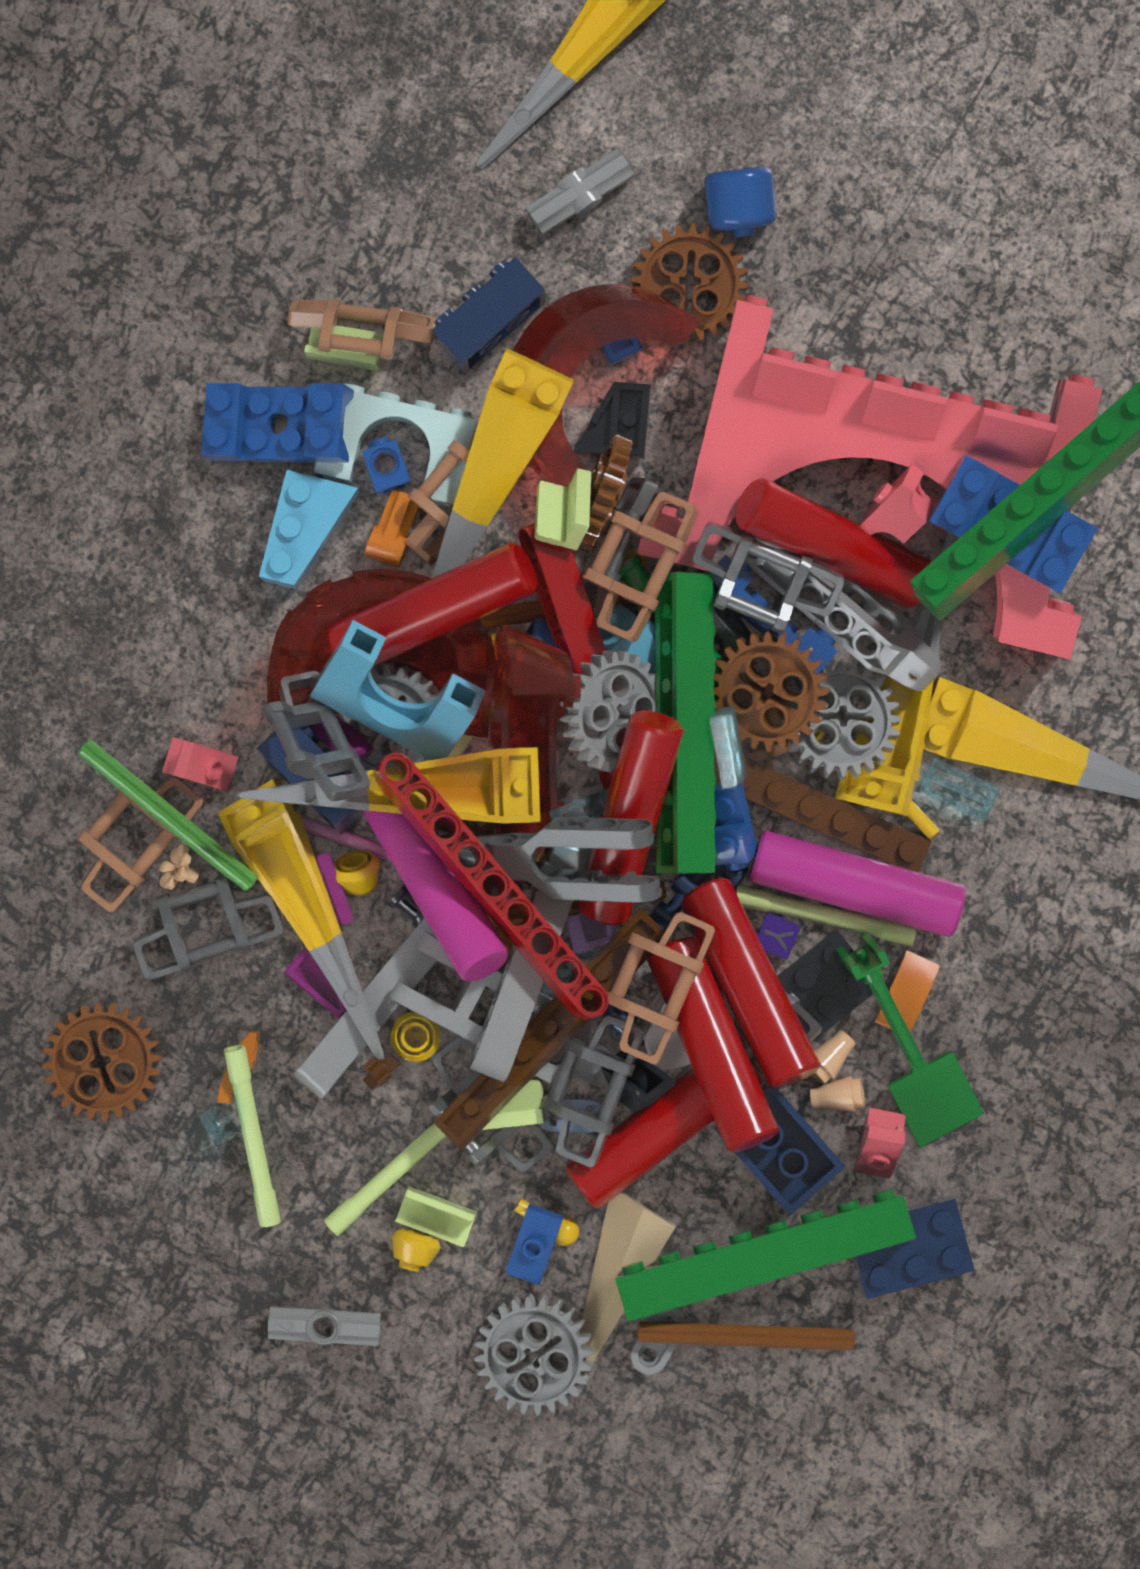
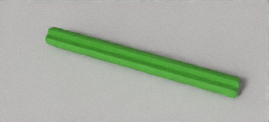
(167, 815)

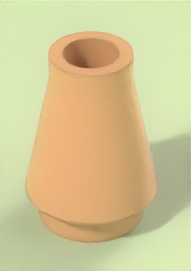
(832, 1056)
(839, 1095)

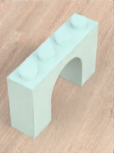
(438, 427)

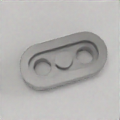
(663, 1350)

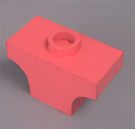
(899, 507)
(200, 764)
(880, 1143)

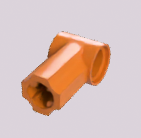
(389, 537)

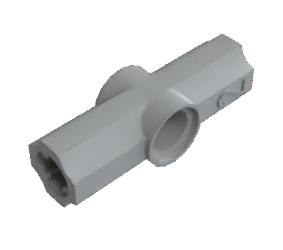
(579, 192)
(299, 1325)

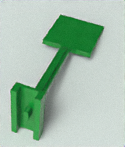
(933, 1093)

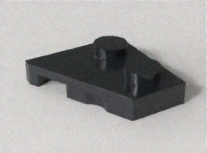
(621, 413)

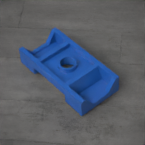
(242, 419)
(978, 490)
(820, 640)

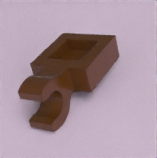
(379, 1070)

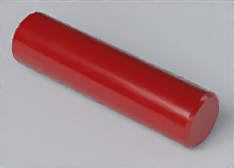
(829, 540)
(445, 601)
(635, 793)
(751, 985)
(717, 1053)
(644, 1140)

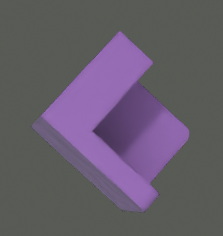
(587, 933)

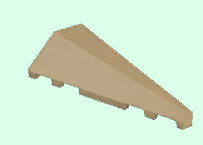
(627, 1236)

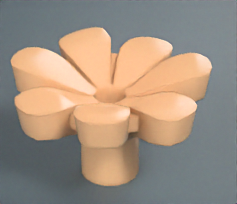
(178, 868)

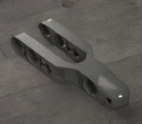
(517, 857)

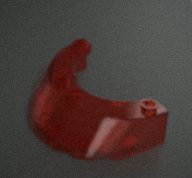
(576, 328)
(304, 647)
(526, 705)

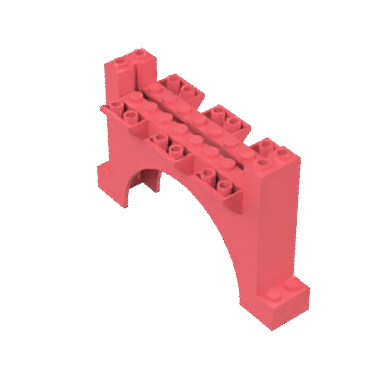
(790, 413)

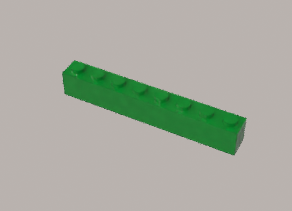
(1031, 507)
(687, 694)
(765, 1256)

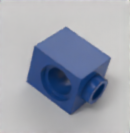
(395, 479)

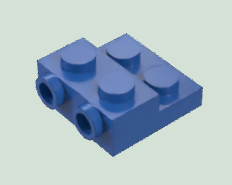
(733, 828)

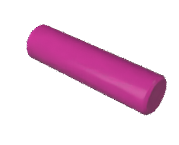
(858, 883)
(445, 903)

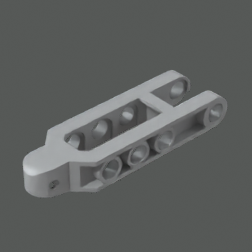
(896, 652)
(457, 1016)

